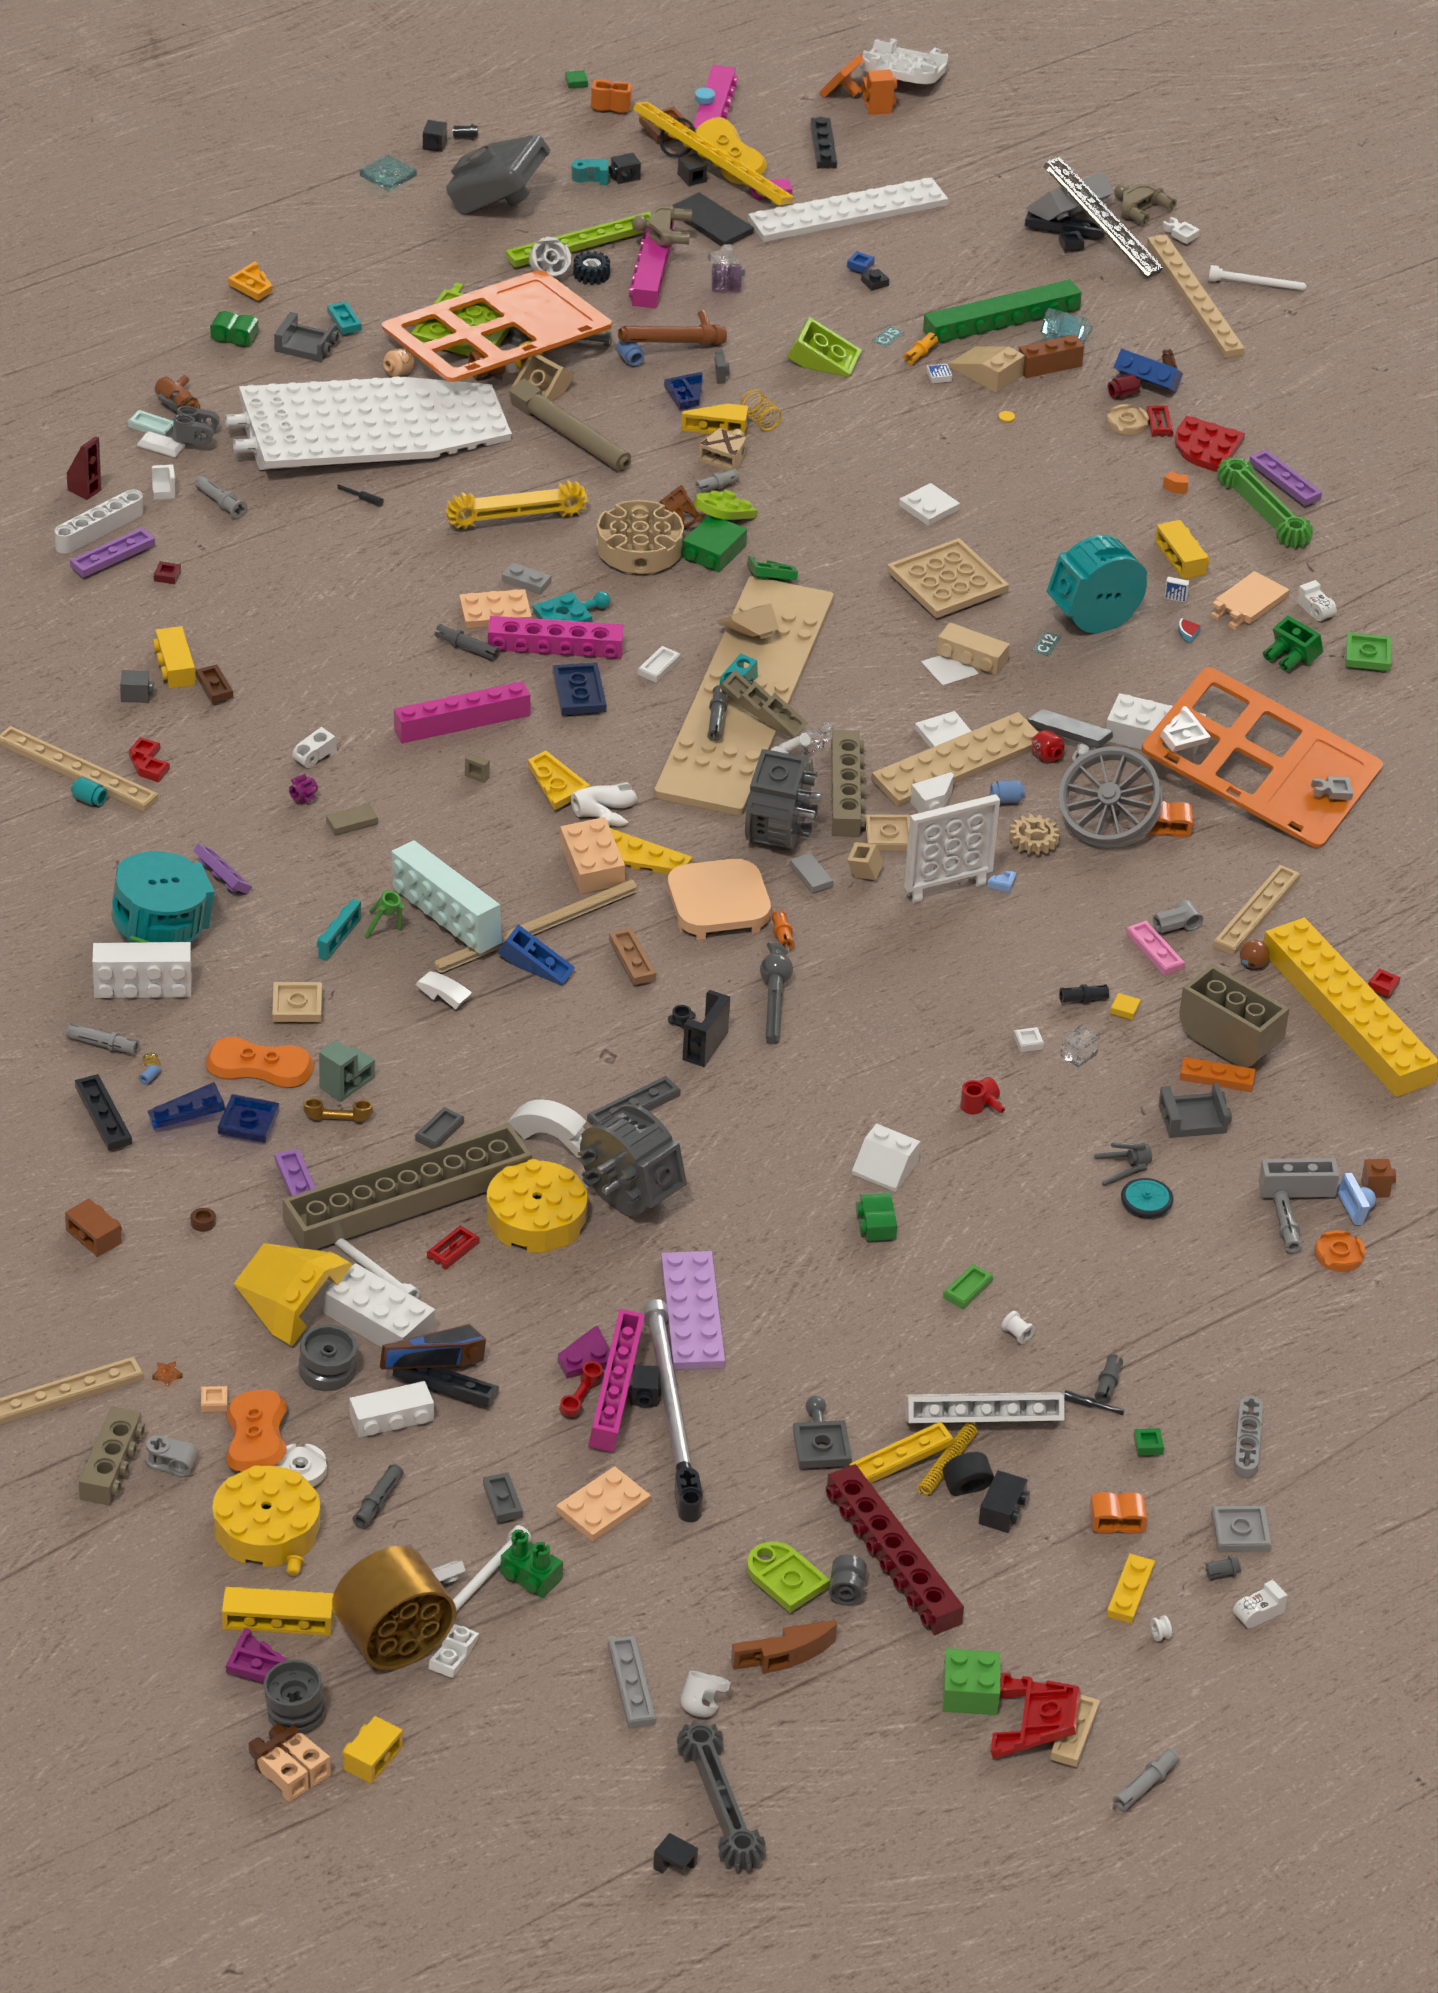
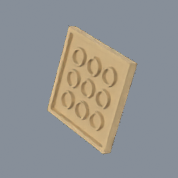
(947, 578)

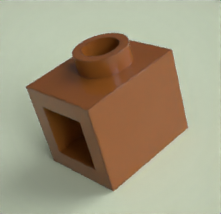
(1378, 1176)

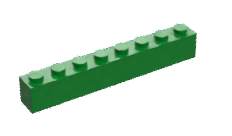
(1002, 311)

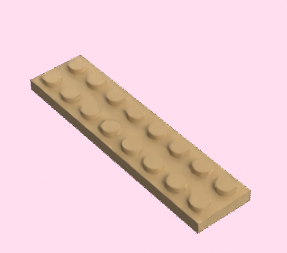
(961, 756)

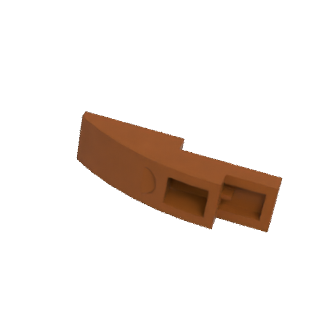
(794, 1647)

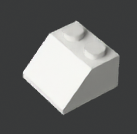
(886, 1157)

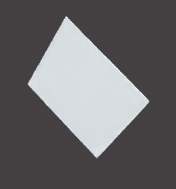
(948, 670)

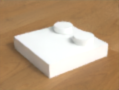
(929, 504)
(941, 728)

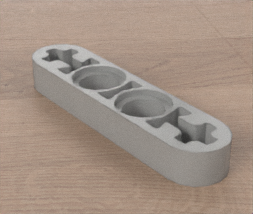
(1248, 1436)

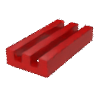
(1160, 430)
(456, 1248)

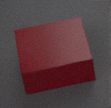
(167, 572)

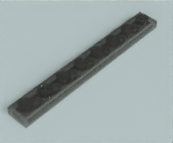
(1103, 217)

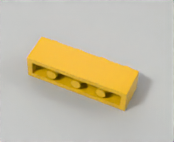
(277, 1611)

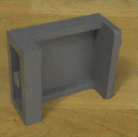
(304, 340)
(1194, 1113)

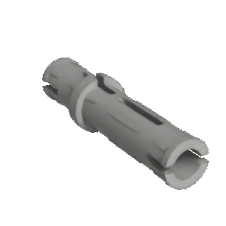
(112, 1041)
(1291, 1239)
(1153, 1772)

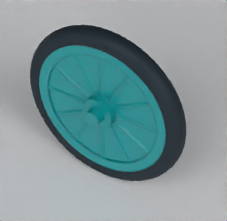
(1147, 1197)

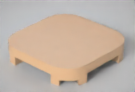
(718, 896)

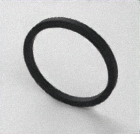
(662, 145)

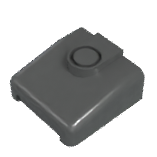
(496, 173)

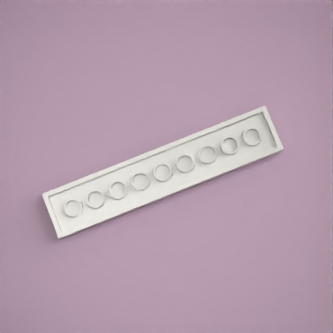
(847, 209)

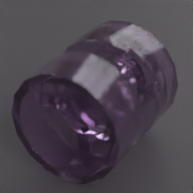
(733, 274)

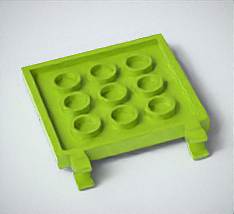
(472, 315)

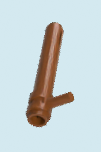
(702, 334)

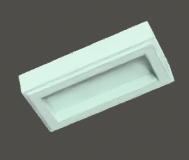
(147, 422)

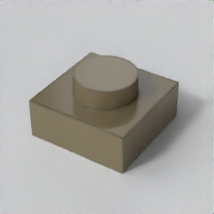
(477, 767)

